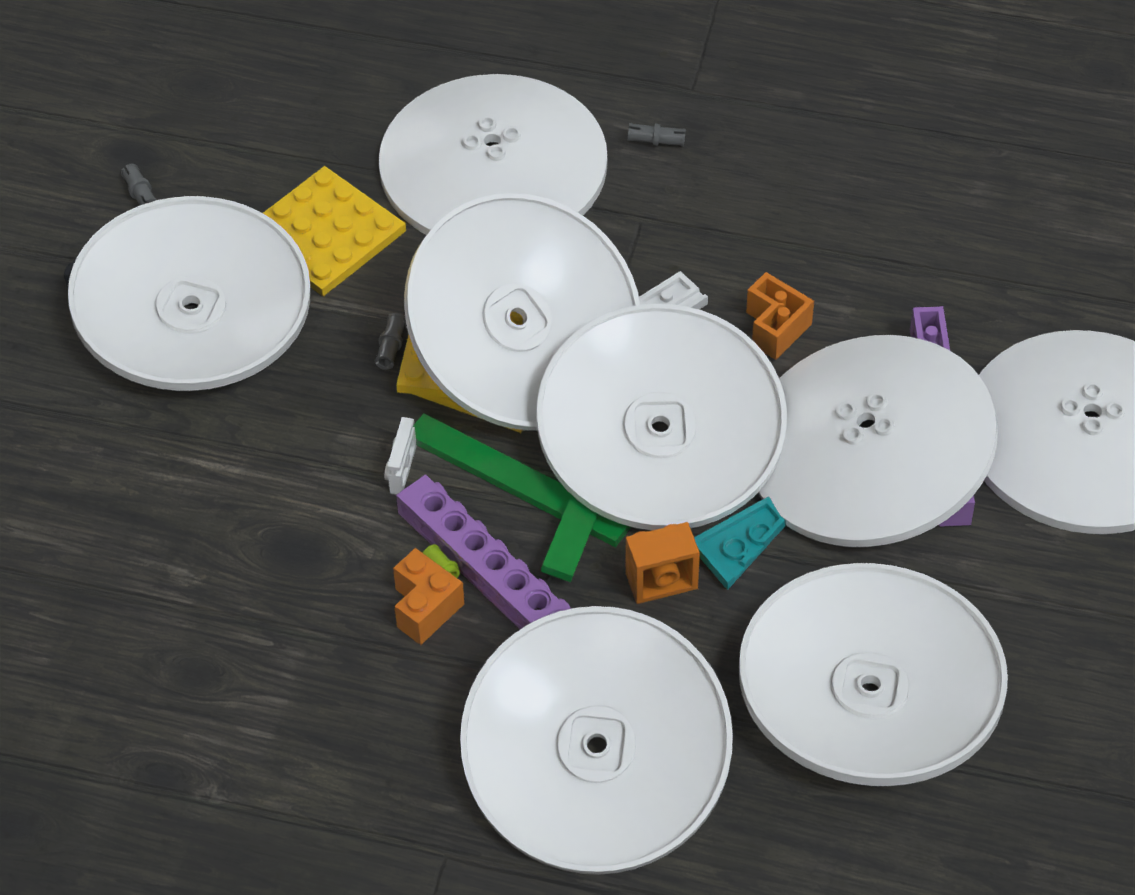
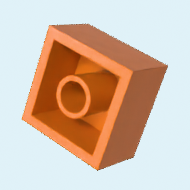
(662, 562)

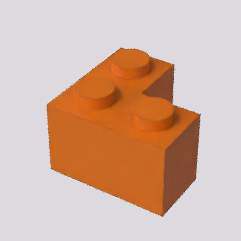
(780, 314)
(429, 594)

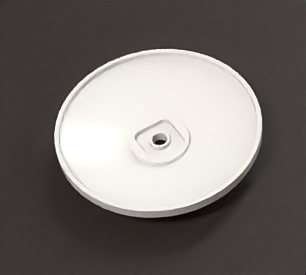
(440, 158)
(180, 251)
(499, 260)
(669, 368)
(1050, 454)
(903, 472)
(882, 626)
(586, 679)

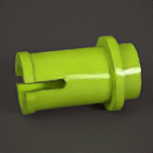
(441, 559)

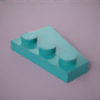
(739, 540)

